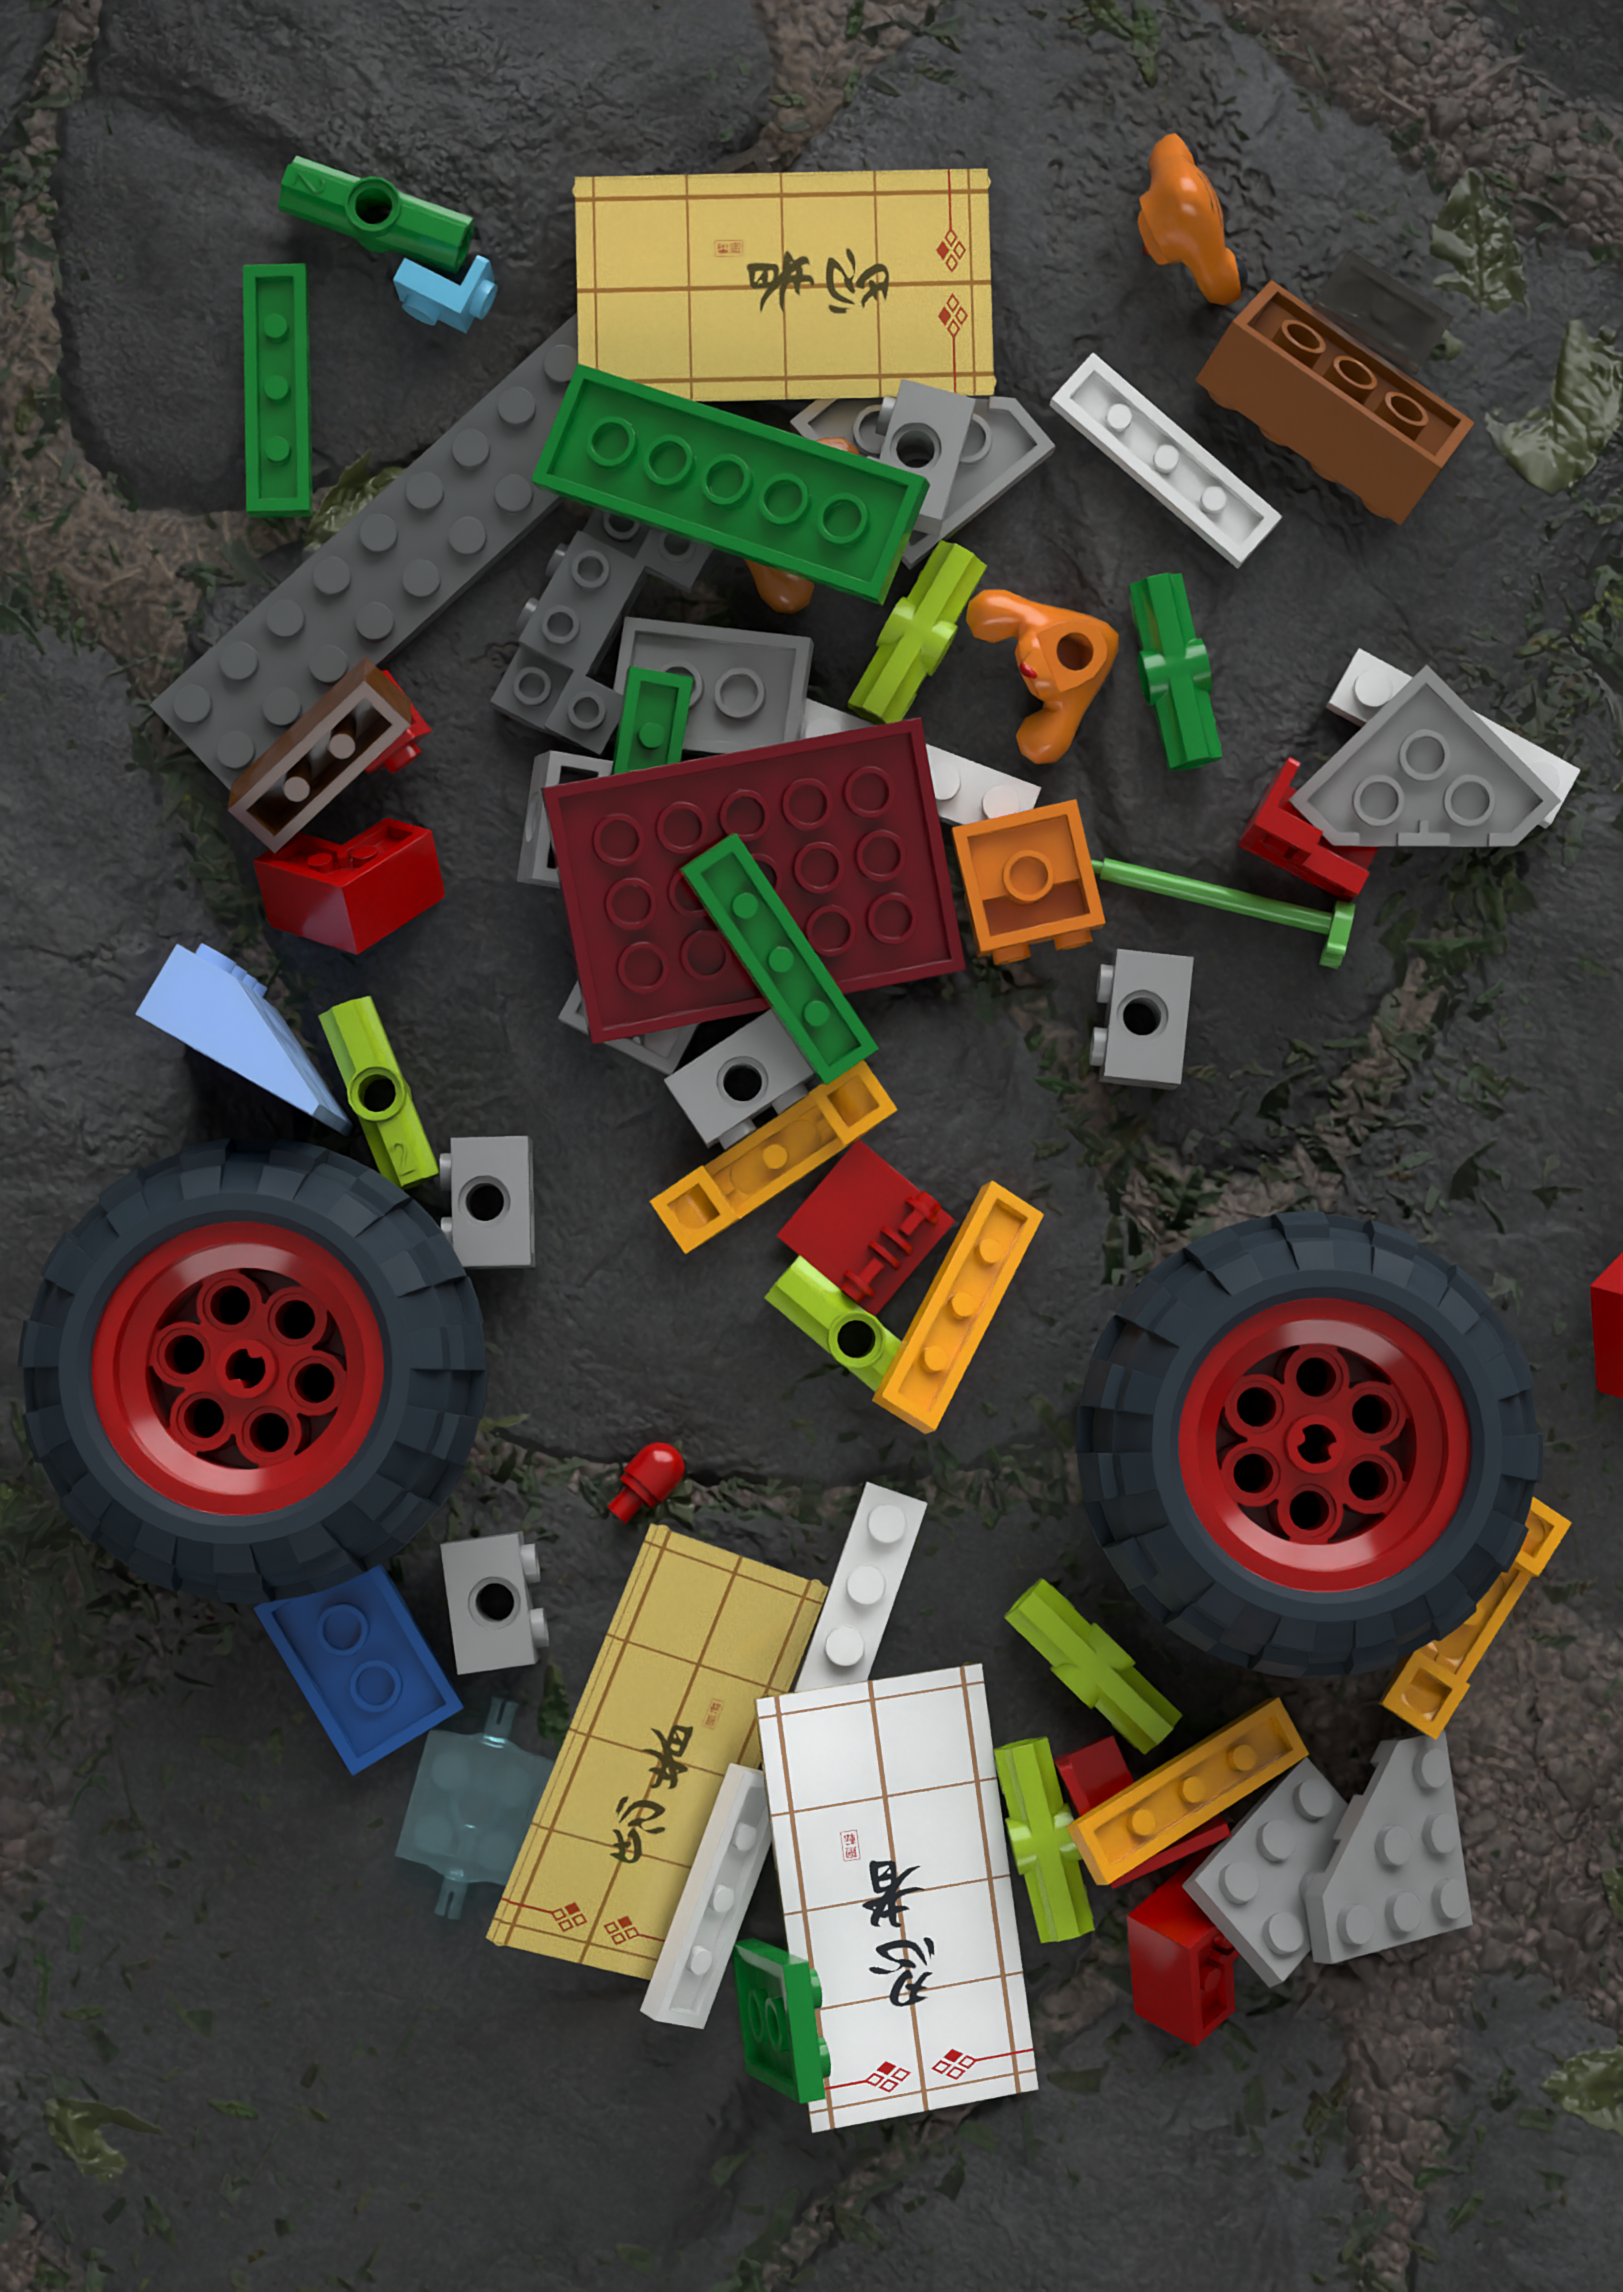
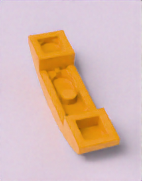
(773, 1157)
(1434, 1677)

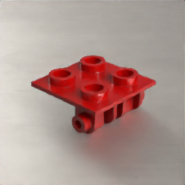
(866, 1227)

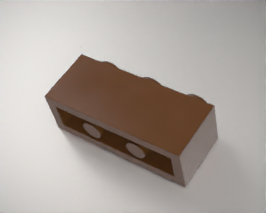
(320, 755)

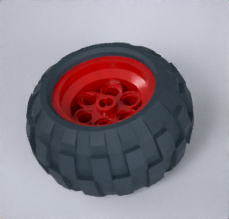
(118, 1412)
(1449, 1454)

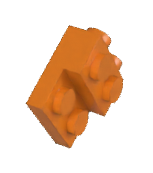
(1028, 881)

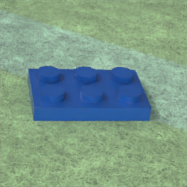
(362, 1665)

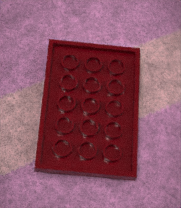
(831, 821)

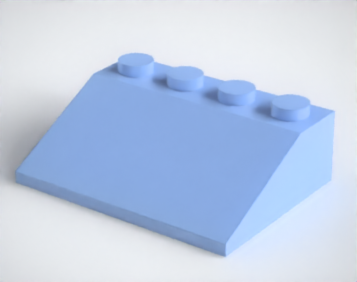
(223, 1015)

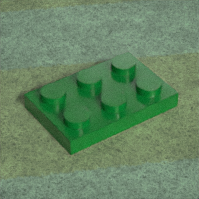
(778, 2020)

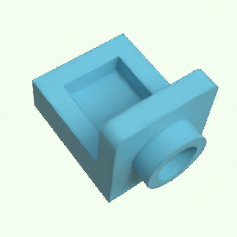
(437, 298)

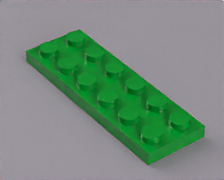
(731, 483)

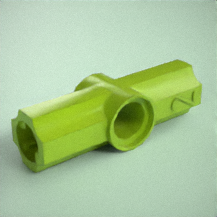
(917, 634)
(367, 1056)
(822, 1310)
(1093, 1666)
(1041, 1840)

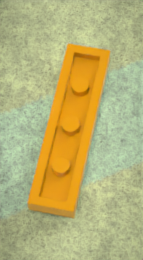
(958, 1307)
(1187, 1791)

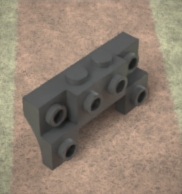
(578, 622)

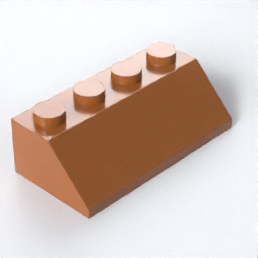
(1333, 402)

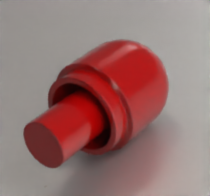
(648, 1479)

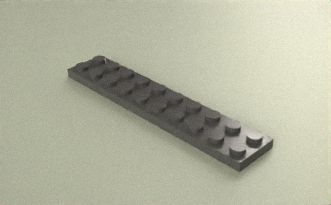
(380, 572)

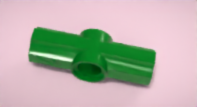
(340, 200)
(1174, 672)

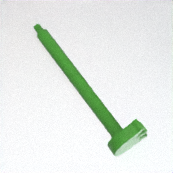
(1334, 925)

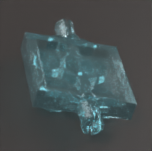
(472, 1806)

